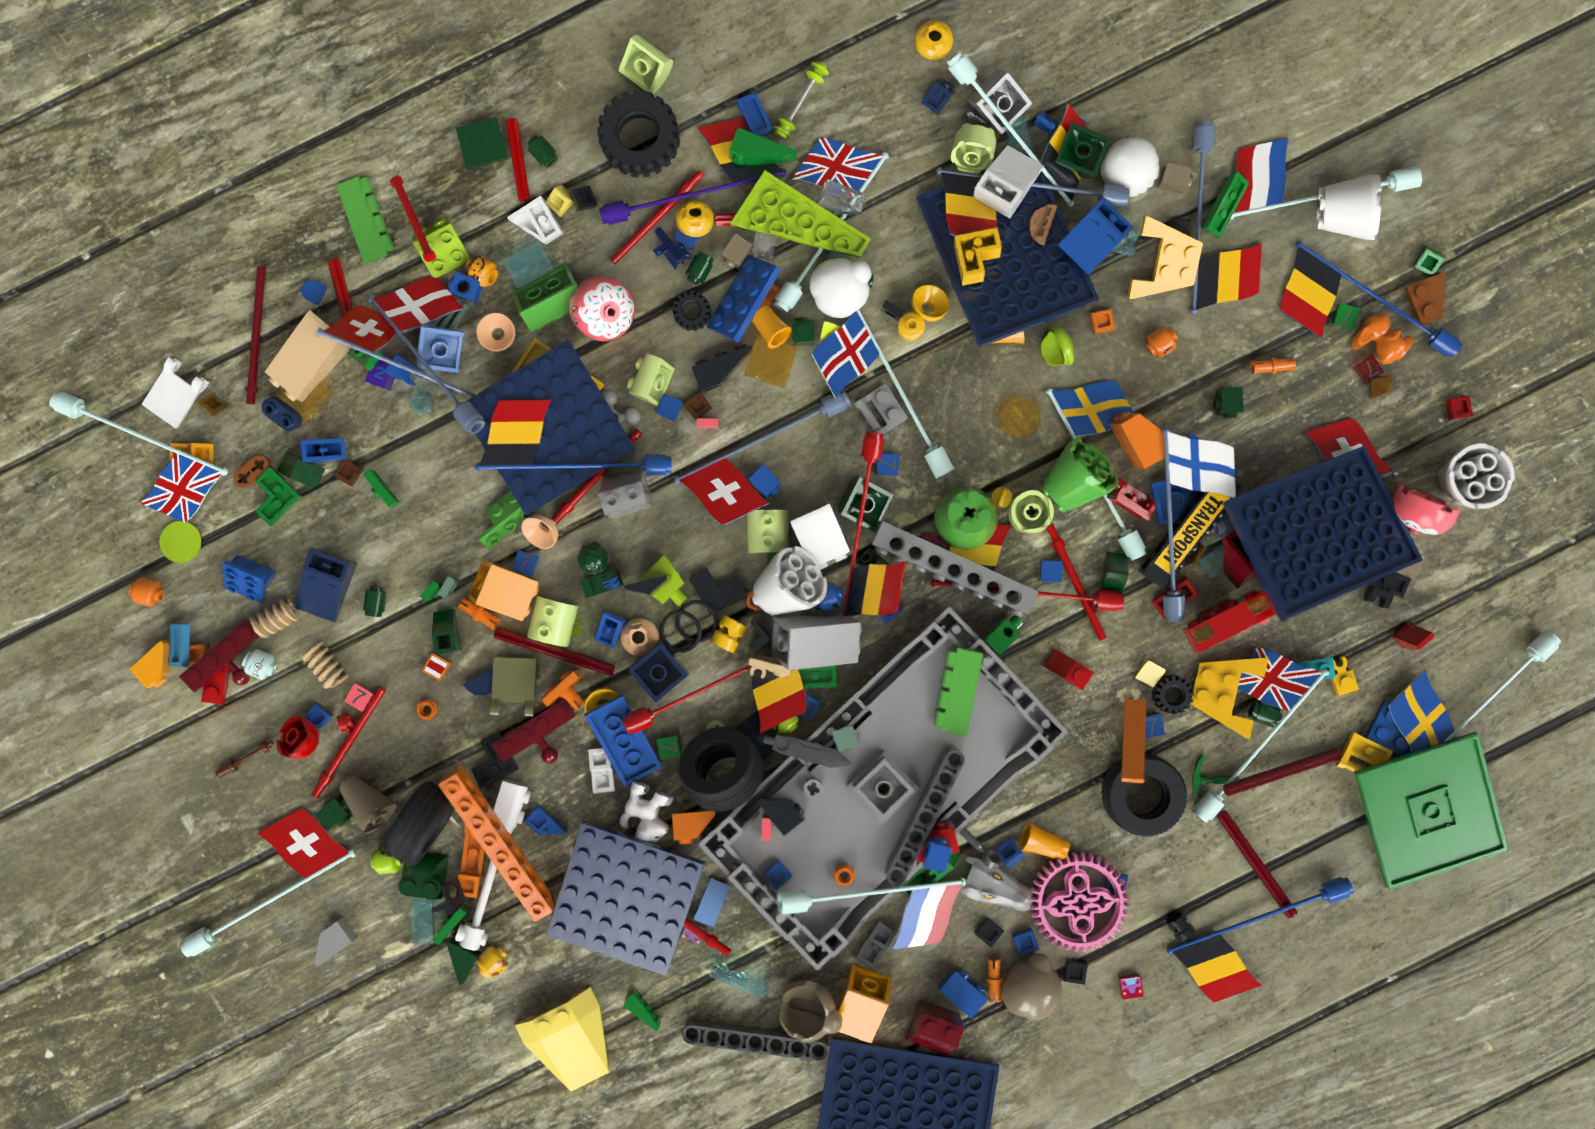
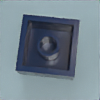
(659, 672)

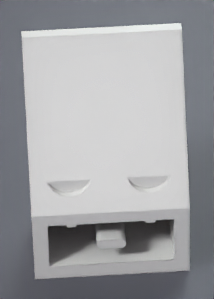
(1007, 181)

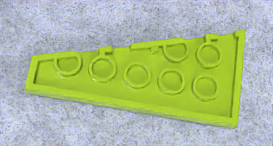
(788, 214)

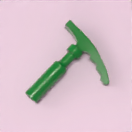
(1196, 780)

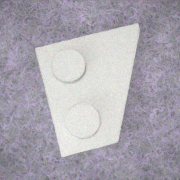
(537, 220)

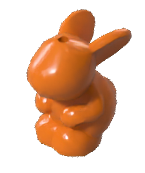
(1389, 343)

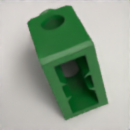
(1003, 634)

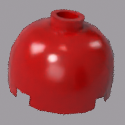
(298, 738)

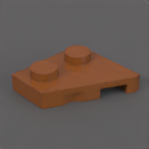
(1427, 298)

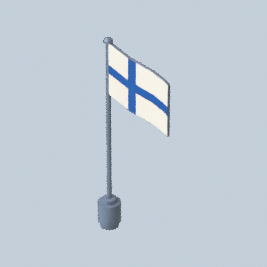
(1198, 467)

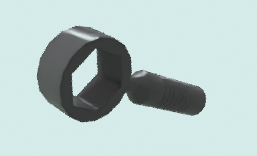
(990, 857)

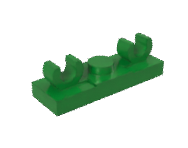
(1225, 204)

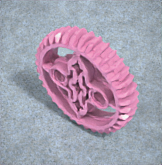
(1089, 904)

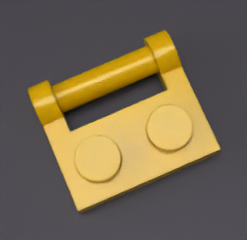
(1362, 749)

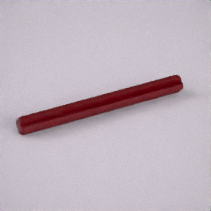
(554, 651)
(1281, 772)
(1255, 862)

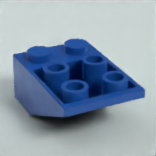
(1095, 235)

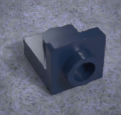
(938, 96)

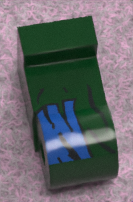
(601, 583)

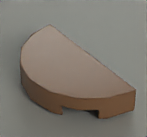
(1041, 223)

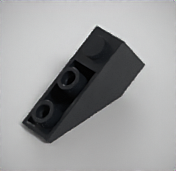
(715, 372)

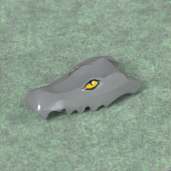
(995, 886)

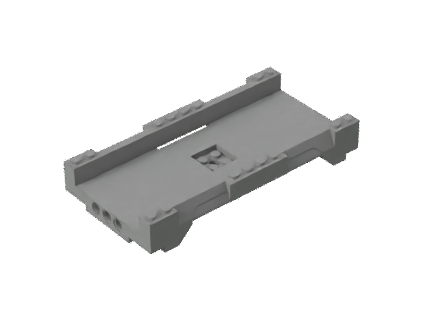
(895, 747)

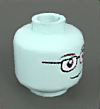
(259, 664)

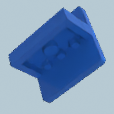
(247, 578)

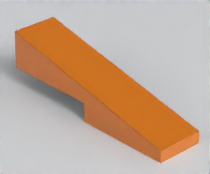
(1134, 741)

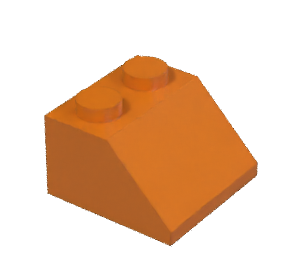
(691, 825)

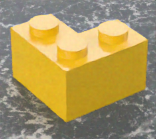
(972, 250)

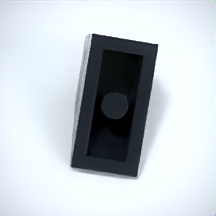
(782, 813)

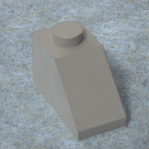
(333, 939)

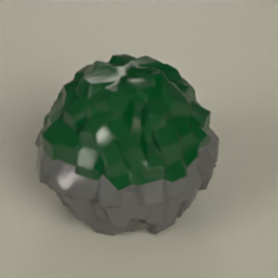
(593, 558)

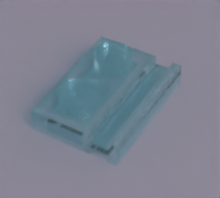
(528, 264)

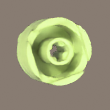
(973, 148)
(1036, 501)

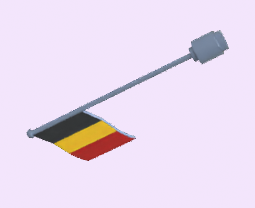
(970, 215)
(1225, 274)

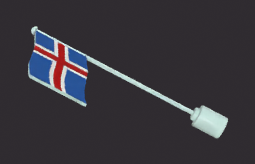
(849, 354)

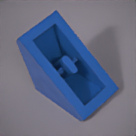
(323, 450)
(610, 628)

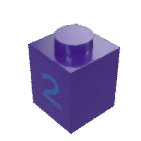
(379, 377)

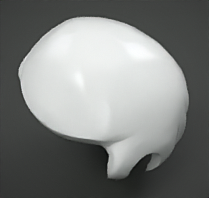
(1131, 164)

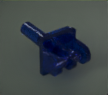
(676, 253)

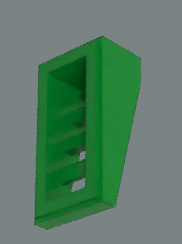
(639, 1007)

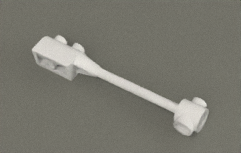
(508, 809)

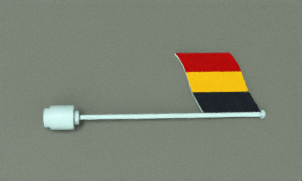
(1057, 174)

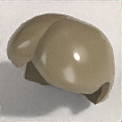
(1032, 988)
(809, 1011)

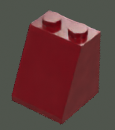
(1236, 561)
(935, 1028)

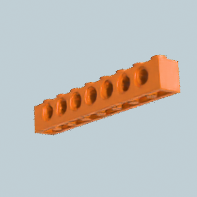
(497, 843)

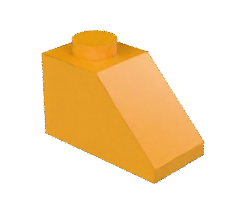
(153, 666)

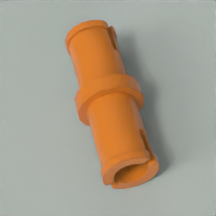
(1273, 365)
(479, 613)
(994, 979)

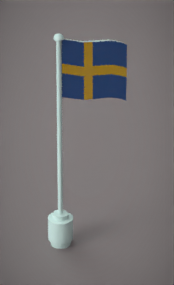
(1089, 412)
(1423, 716)

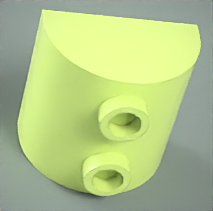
(645, 64)
(651, 379)
(768, 531)
(552, 621)

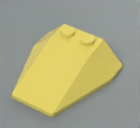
(569, 1039)

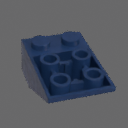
(324, 584)

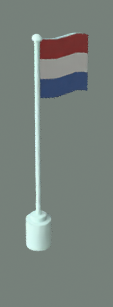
(1266, 172)
(923, 917)

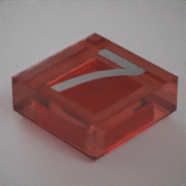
(1368, 369)

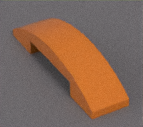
(471, 865)

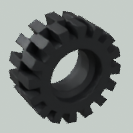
(682, 302)
(1185, 697)

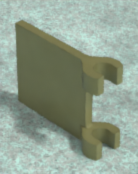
(513, 683)

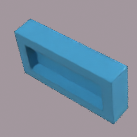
(179, 645)

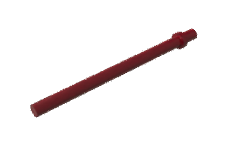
(255, 337)

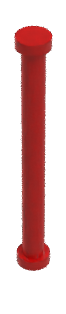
(428, 254)

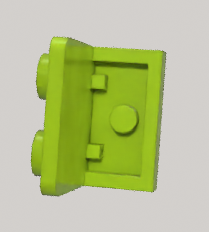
(446, 245)

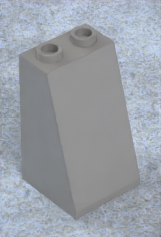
(625, 493)
(815, 641)

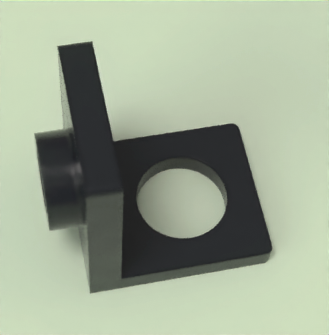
(450, 903)

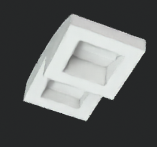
(601, 771)

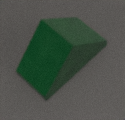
(300, 471)
(1115, 572)
(462, 960)

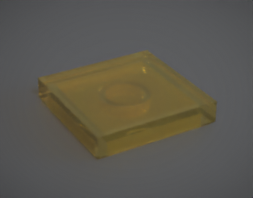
(771, 364)
(312, 403)

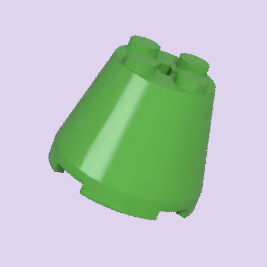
(1079, 476)
(963, 531)

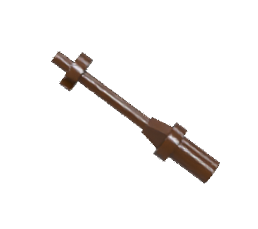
(232, 765)

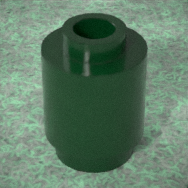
(542, 151)
(699, 268)
(374, 601)
(1264, 713)

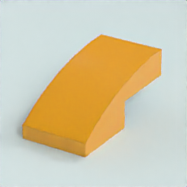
(199, 450)

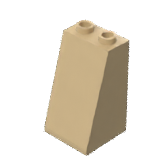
(305, 359)

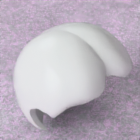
(840, 286)

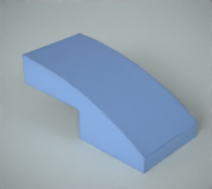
(711, 902)

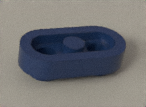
(281, 412)

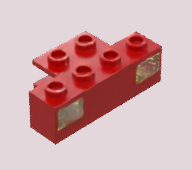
(1228, 620)

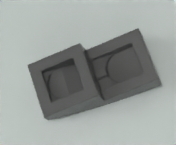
(875, 945)

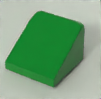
(1429, 260)

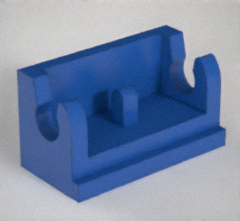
(400, 373)

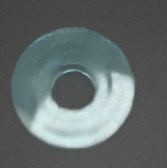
(415, 404)

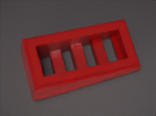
(1184, 581)
(1412, 636)

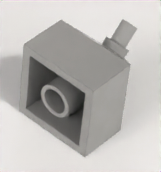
(1005, 96)

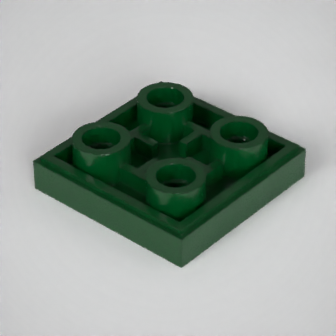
(481, 143)

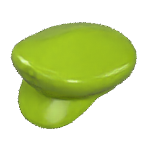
(1057, 347)

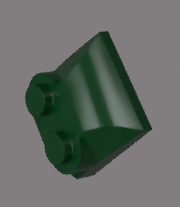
(1083, 151)
(875, 505)
(425, 878)

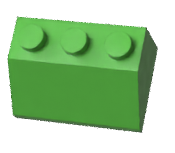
(546, 297)

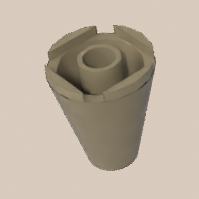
(366, 803)

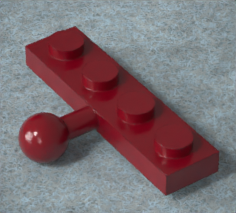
(222, 656)
(533, 732)

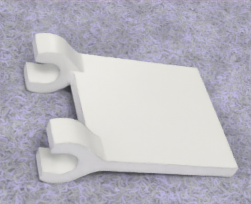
(173, 396)

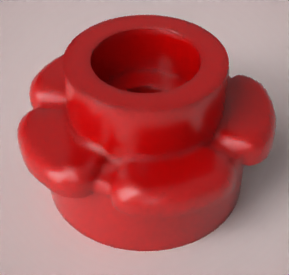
(345, 722)

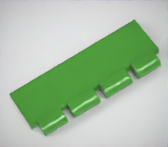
(364, 225)
(960, 697)

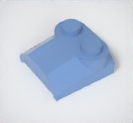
(439, 347)

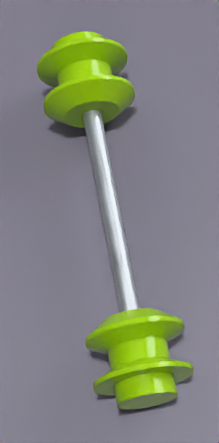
(786, 125)

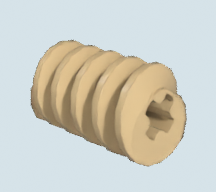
(276, 619)
(324, 666)

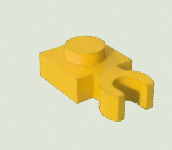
(1345, 679)

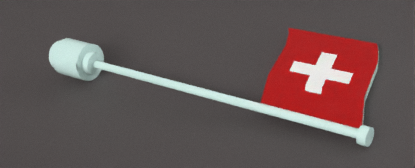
(303, 846)

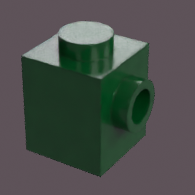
(802, 332)
(1229, 402)
(334, 813)

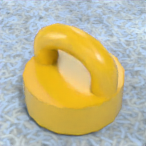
(1001, 497)

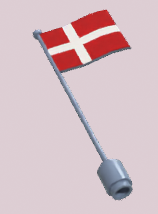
(419, 305)

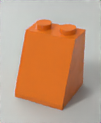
(1139, 439)

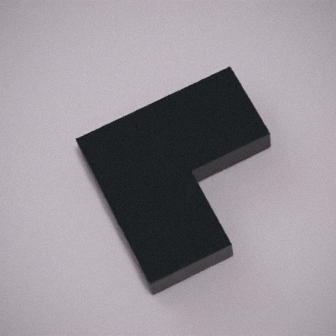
(716, 595)
(494, 768)

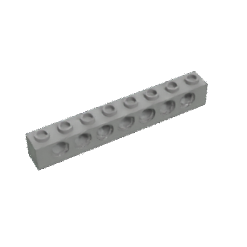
(1025, 594)

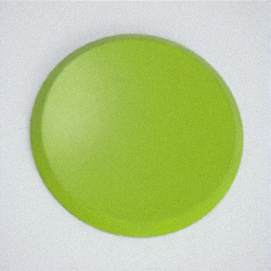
(180, 542)

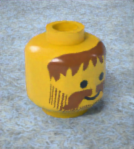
(492, 962)

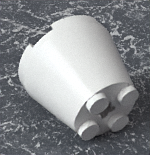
(1351, 207)
(1486, 473)
(790, 583)

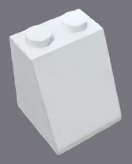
(821, 536)

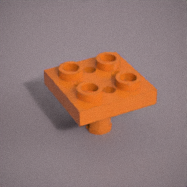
(565, 690)

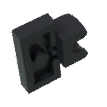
(1387, 588)

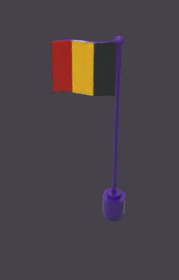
(720, 139)

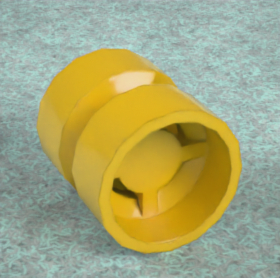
(728, 633)

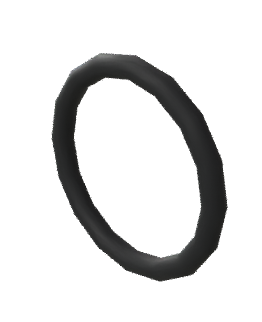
(715, 617)
(699, 630)

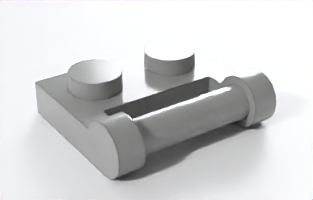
(886, 406)

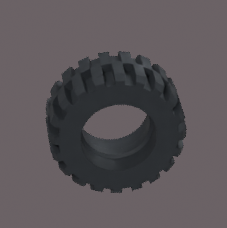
(630, 108)

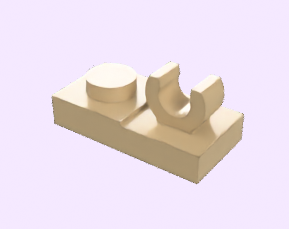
(766, 663)

